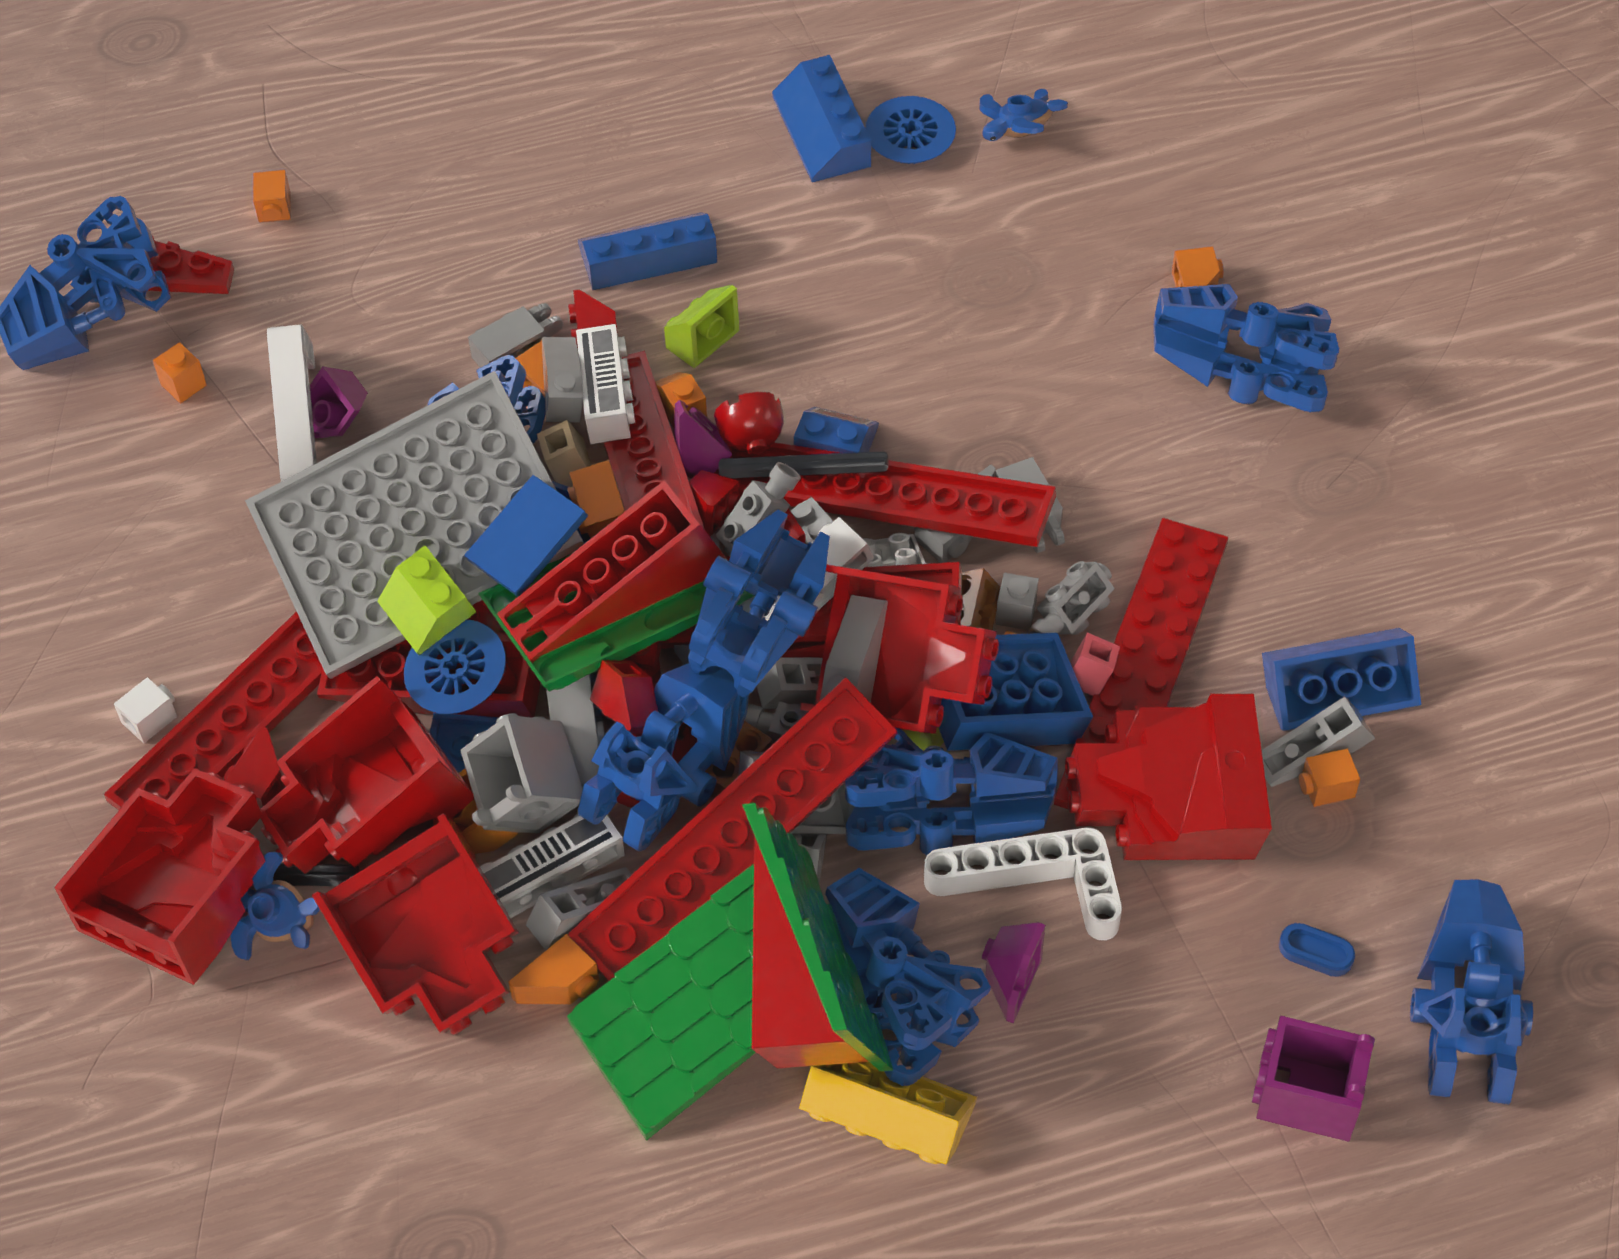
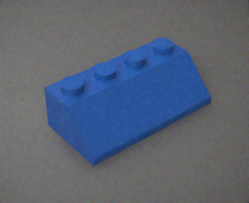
(822, 120)
(649, 250)
(1368, 669)

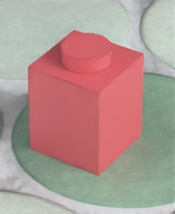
(1094, 663)

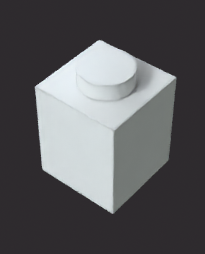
(146, 709)

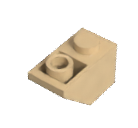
(563, 451)

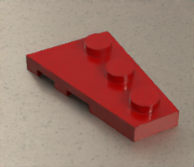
(192, 270)

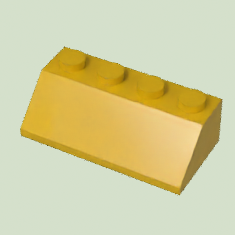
(915, 1117)

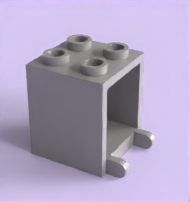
(521, 774)

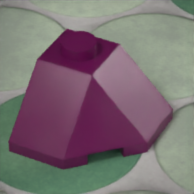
(335, 401)
(698, 440)
(1013, 963)

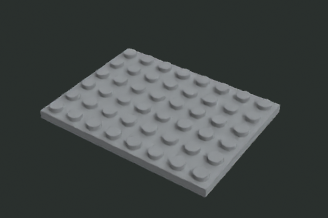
(379, 501)

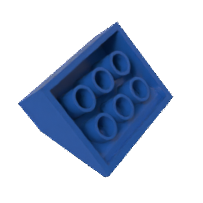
(1030, 701)

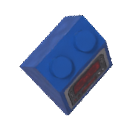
(834, 431)

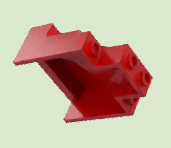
(920, 648)
(1176, 781)
(360, 782)
(169, 874)
(424, 928)

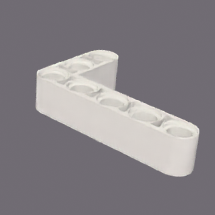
(290, 359)
(1034, 869)

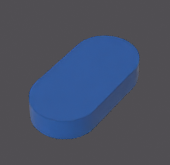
(1316, 949)

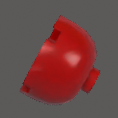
(751, 422)

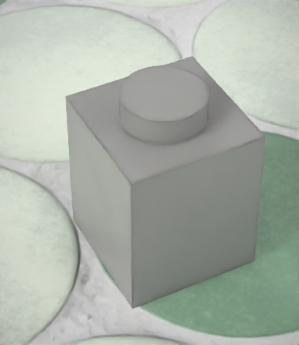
(1017, 601)

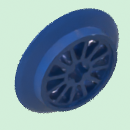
(894, 119)
(470, 635)

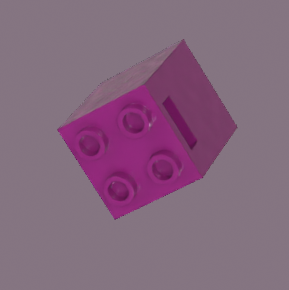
(1324, 1080)

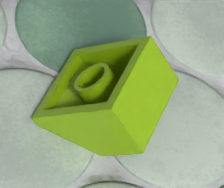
(703, 325)
(424, 601)

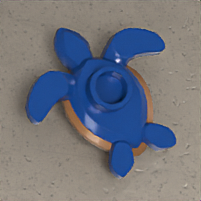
(1019, 116)
(274, 911)

